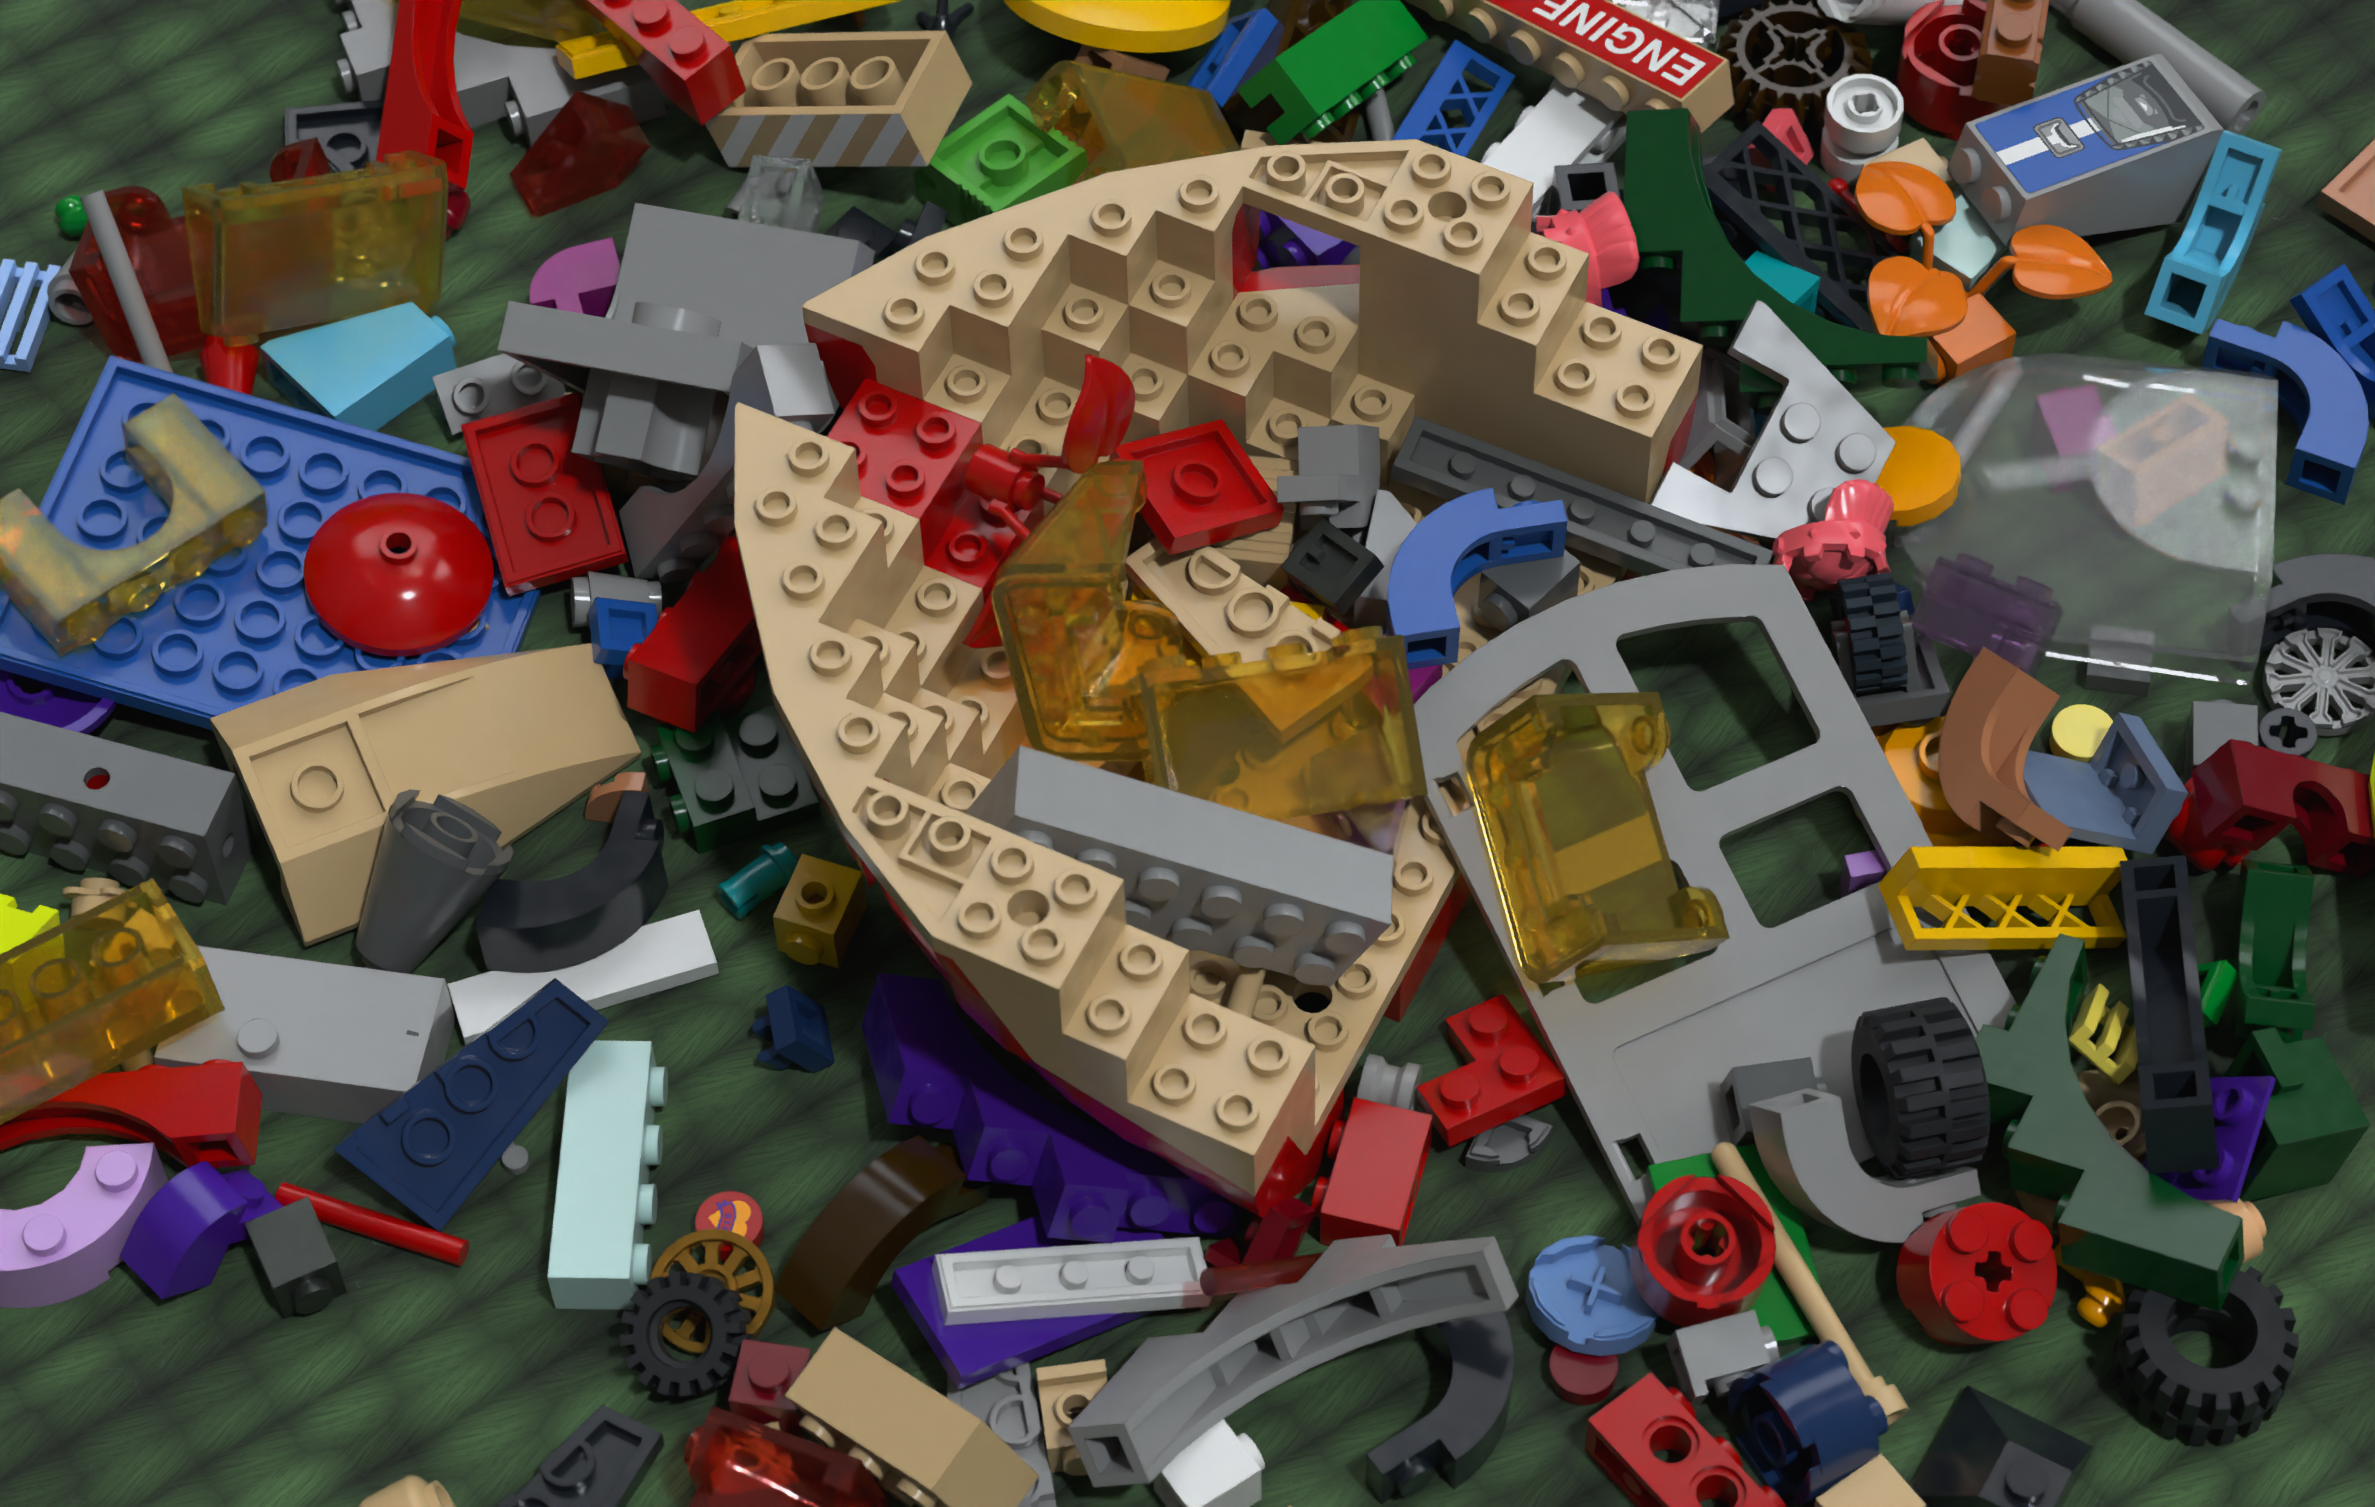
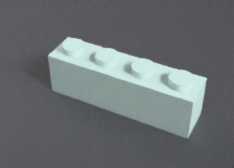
(605, 1175)

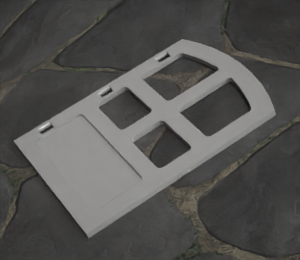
(1787, 992)

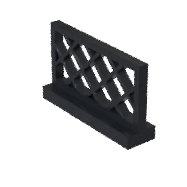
(1749, 230)

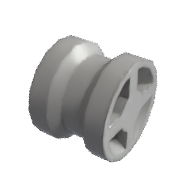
(1390, 1083)

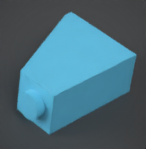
(363, 365)

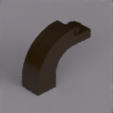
(870, 1224)

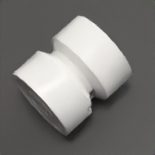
(1860, 124)

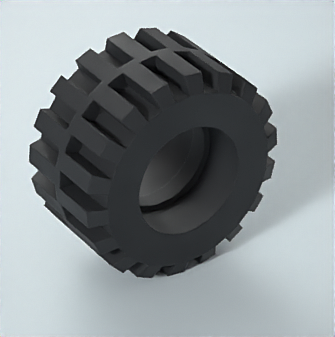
(1920, 1087)
(2201, 1398)

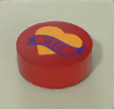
(734, 1213)

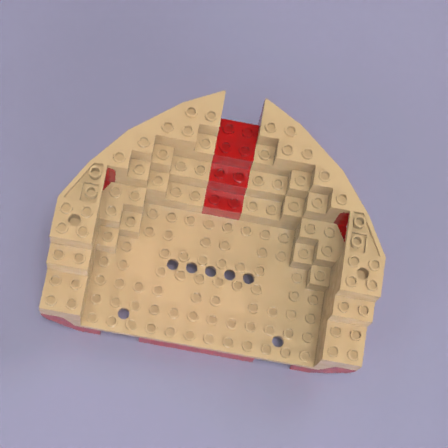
(880, 561)

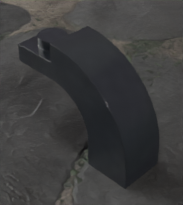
(2321, 593)
(583, 913)
(1466, 1423)

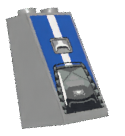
(2090, 154)

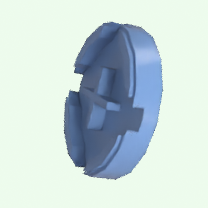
(1587, 1297)

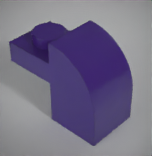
(190, 1226)

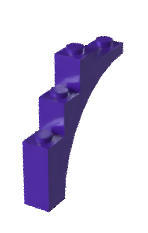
(1010, 1134)

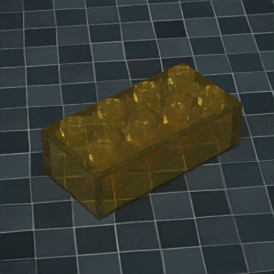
(96, 995)

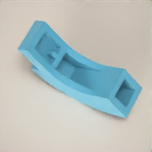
(2217, 236)

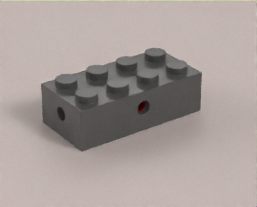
(121, 811)

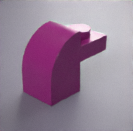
(578, 279)

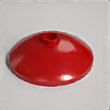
(392, 599)

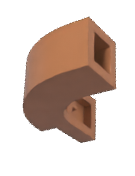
(1986, 752)

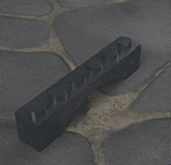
(2168, 1016)

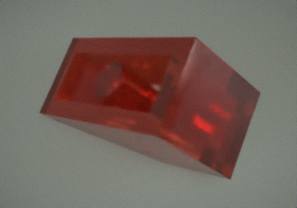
(579, 154)

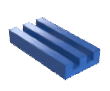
(1233, 53)

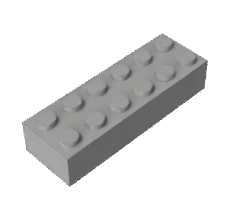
(1202, 868)

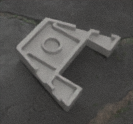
(1803, 452)

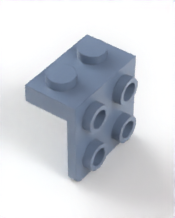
(2117, 798)

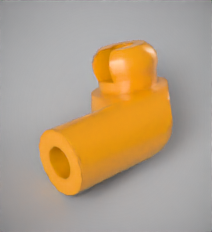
(2103, 1294)

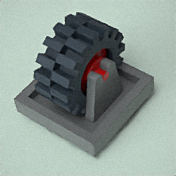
(1881, 660)

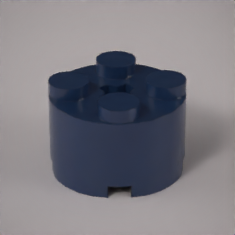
(1806, 1421)

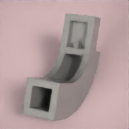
(1812, 1165)

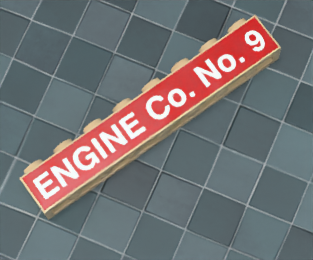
(1599, 51)

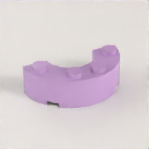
(79, 1233)

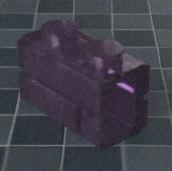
(1974, 610)

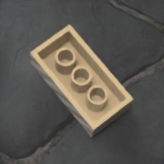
(843, 98)

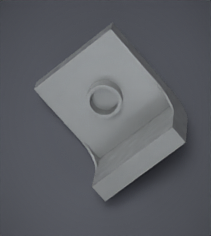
(680, 324)

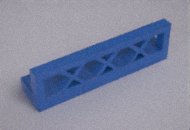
(1438, 97)

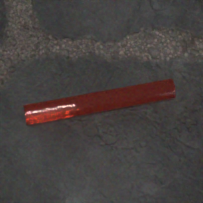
(1256, 1274)

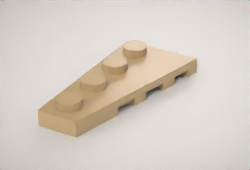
(1221, 606)

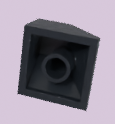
(1999, 1459)

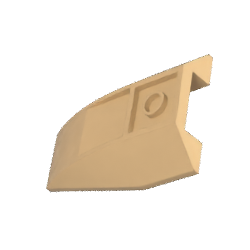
(491, 731)

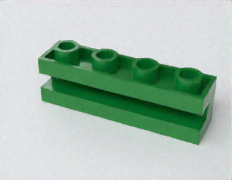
(1336, 67)

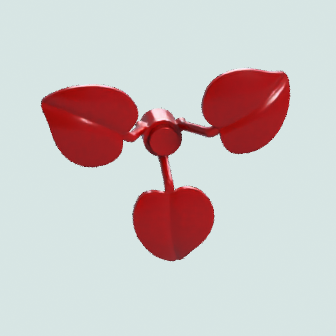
(1013, 478)

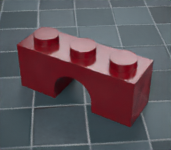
(2256, 792)

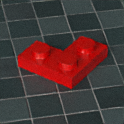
(1503, 1074)

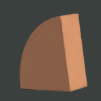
(605, 799)

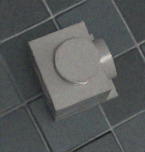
(1719, 1353)

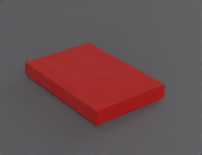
(540, 500)

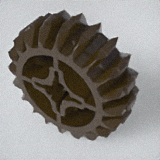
(1794, 50)

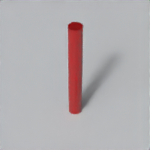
(378, 1225)

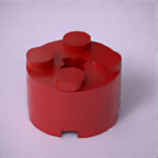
(1940, 66)
(1698, 1215)
(2012, 1281)

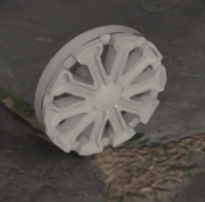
(2321, 680)

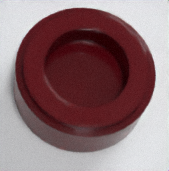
(1581, 1376)

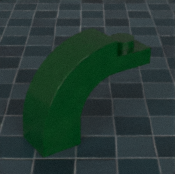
(2271, 950)

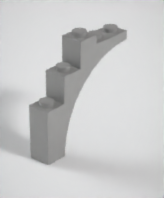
(489, 76)
(1268, 1335)

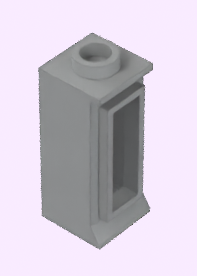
(1720, 419)

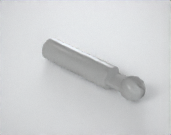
(2135, 32)

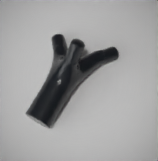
(943, 19)

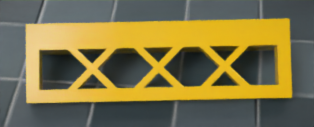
(1996, 883)

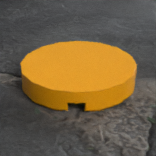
(1920, 475)

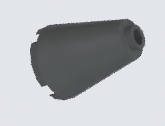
(425, 878)

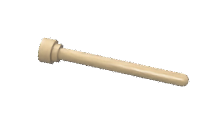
(1809, 1294)

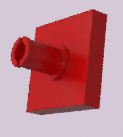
(1201, 487)

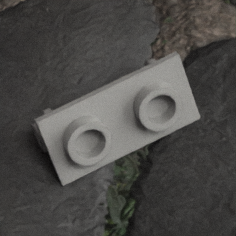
(491, 389)

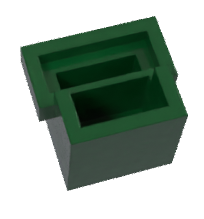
(2309, 1117)

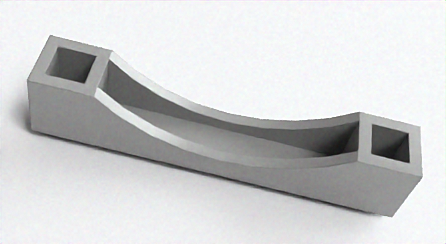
(680, 524)

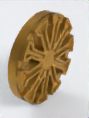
(713, 1239)

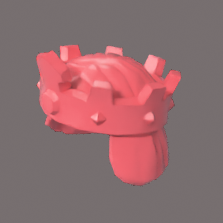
(1604, 233)
(1841, 546)

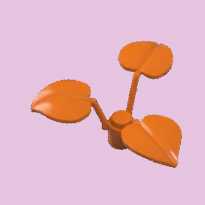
(1926, 302)

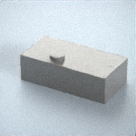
(319, 1032)

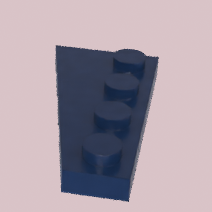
(465, 1113)

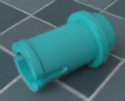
(758, 880)

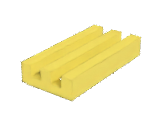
(2094, 1011)

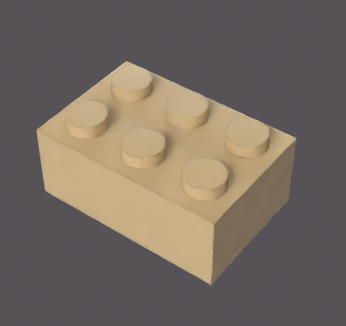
(905, 1431)

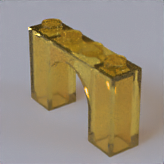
(80, 590)

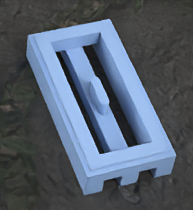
(39, 317)

